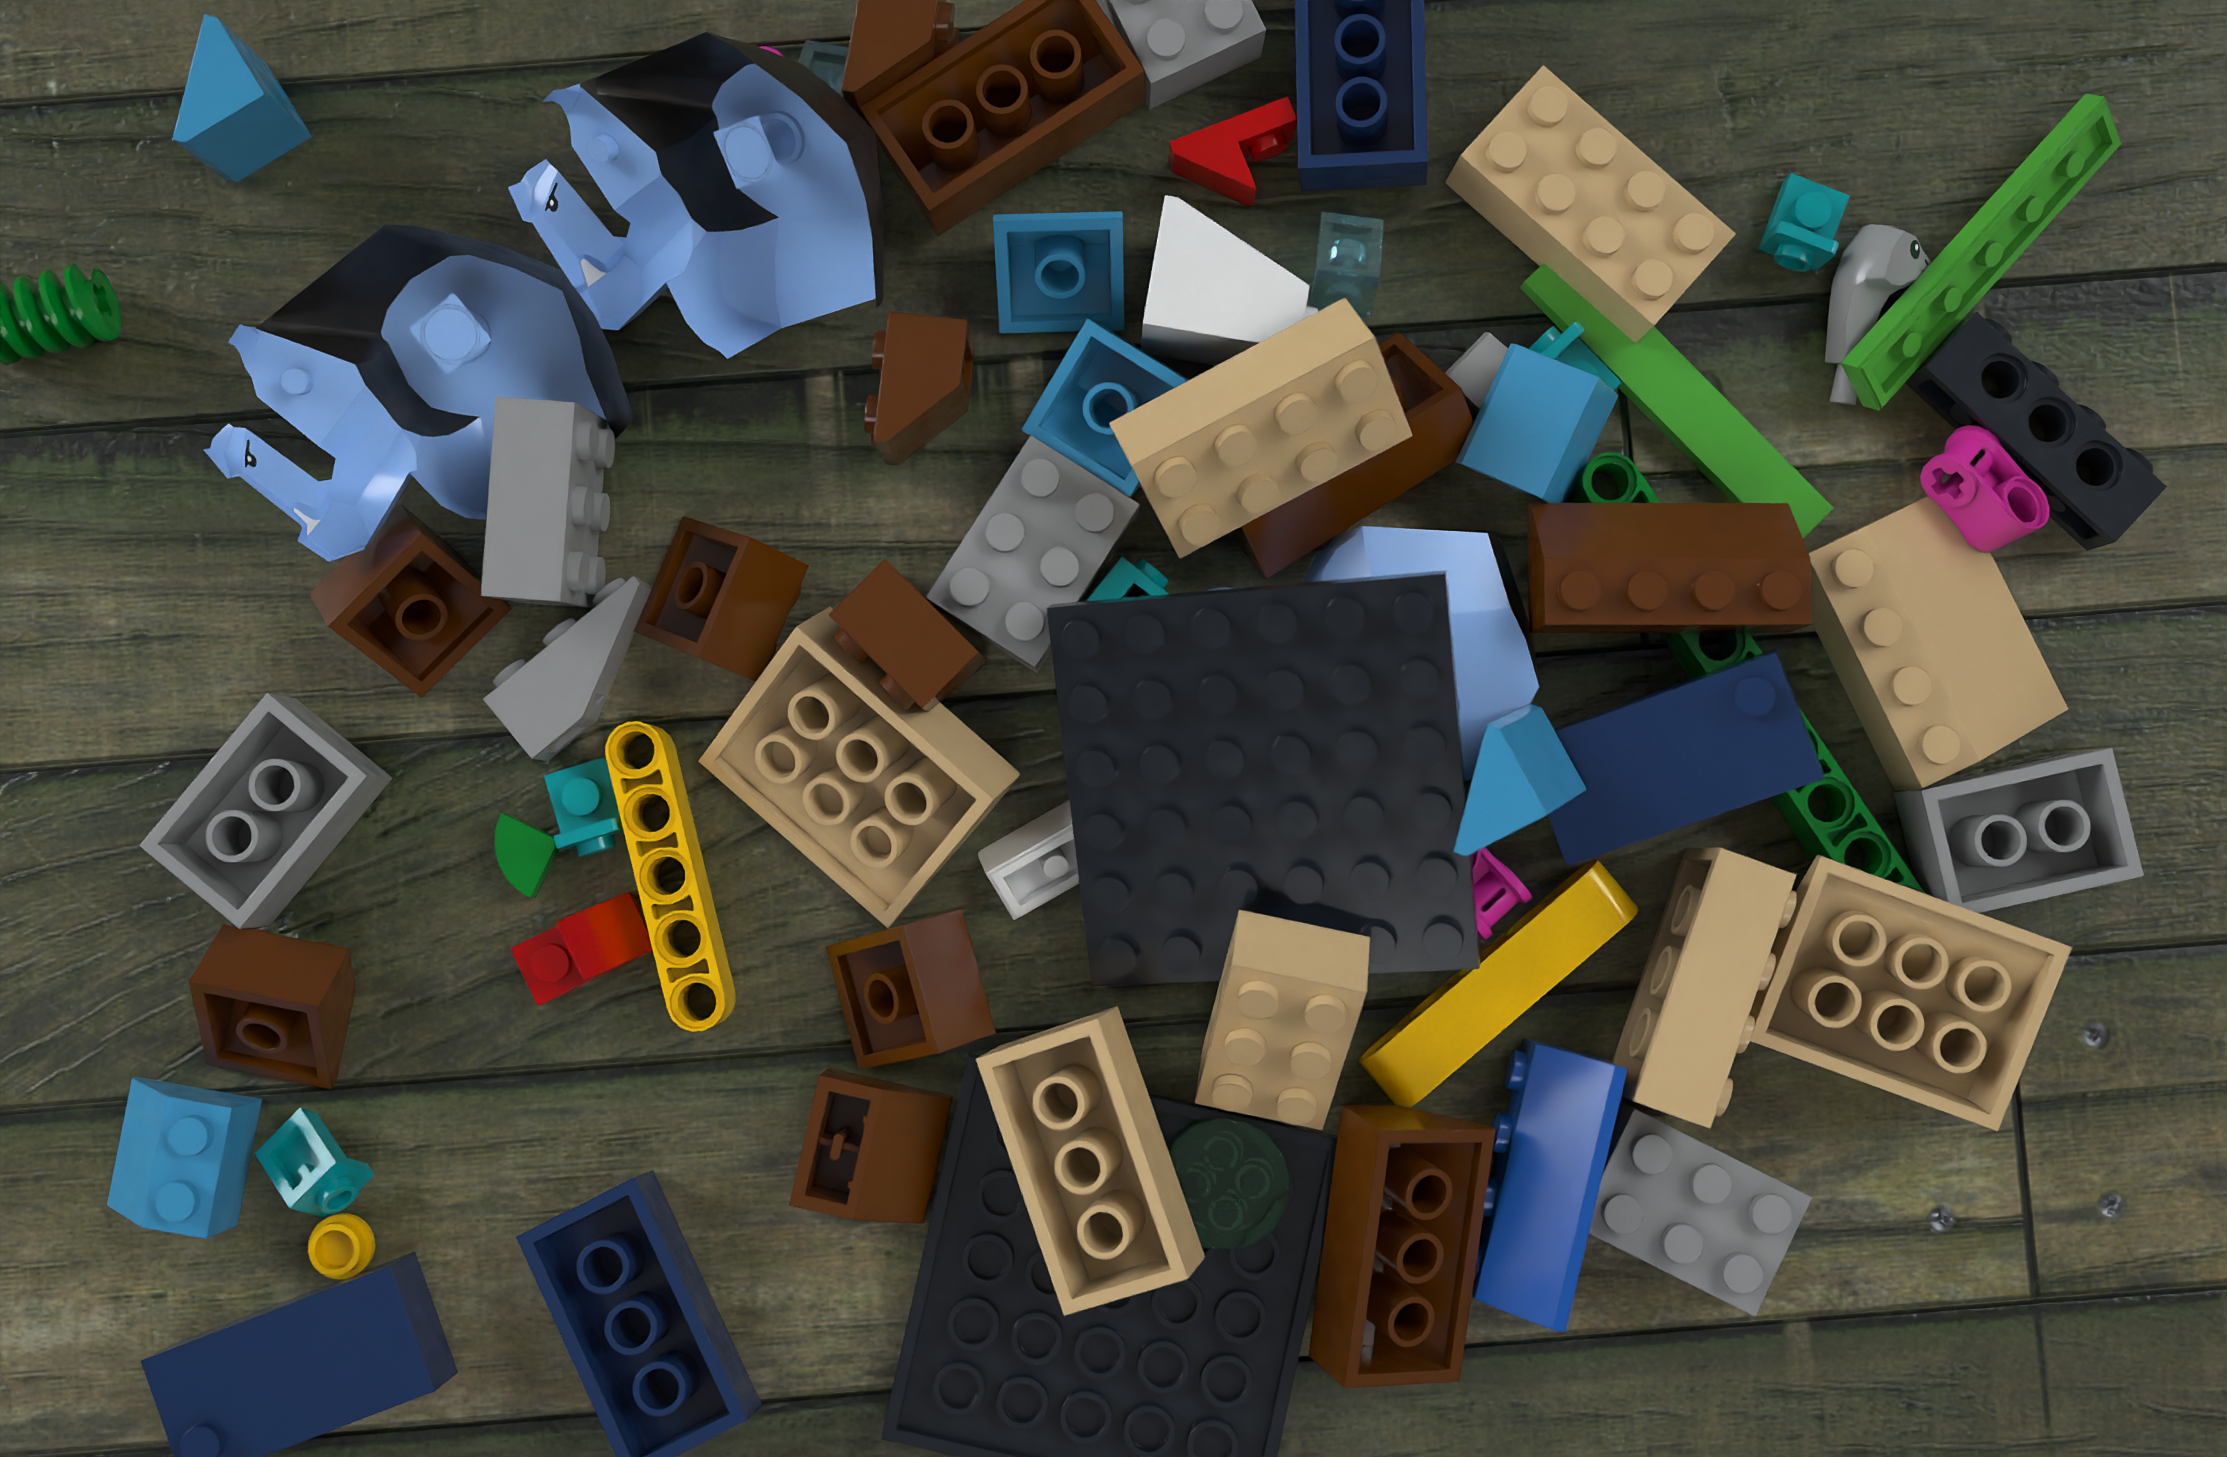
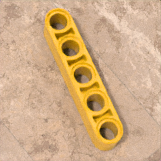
(647, 852)
(1511, 978)

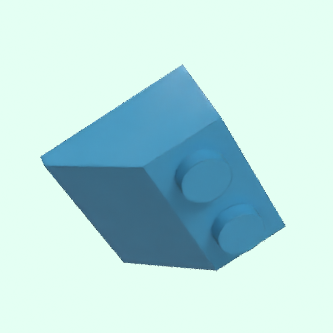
(1092, 387)
(183, 1157)

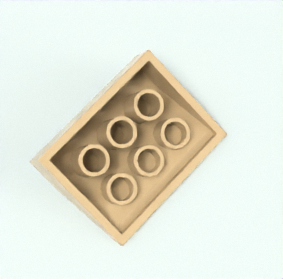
(1928, 644)
(852, 773)
(1907, 992)

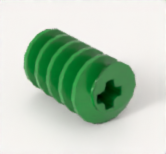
(56, 313)

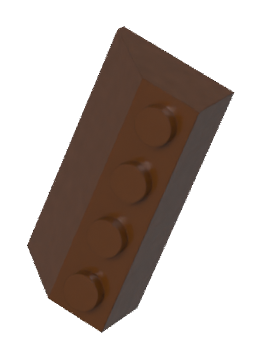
(1004, 105)
(1439, 430)
(1667, 568)
(1400, 1246)

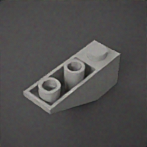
(567, 683)

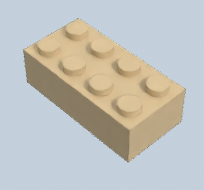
(1588, 204)
(1263, 427)
(1703, 982)
(1091, 1161)

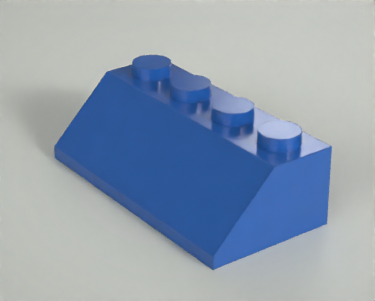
(1545, 1180)

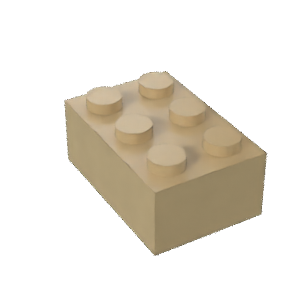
(1282, 1019)

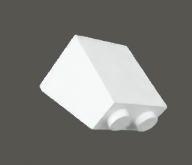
(1214, 291)

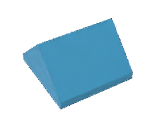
(234, 107)
(1059, 271)
(1538, 425)
(1516, 779)

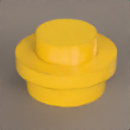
(341, 1246)

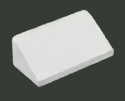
(1033, 862)

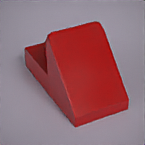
(1218, 153)
(583, 948)

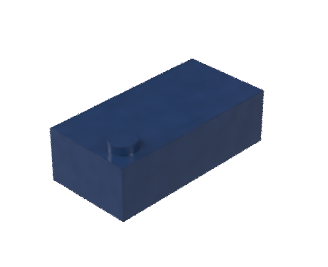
(1361, 93)
(1683, 757)
(640, 1322)
(302, 1365)

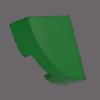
(524, 853)

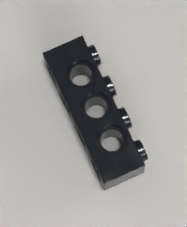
(2120, 477)

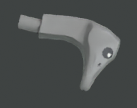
(1869, 271)

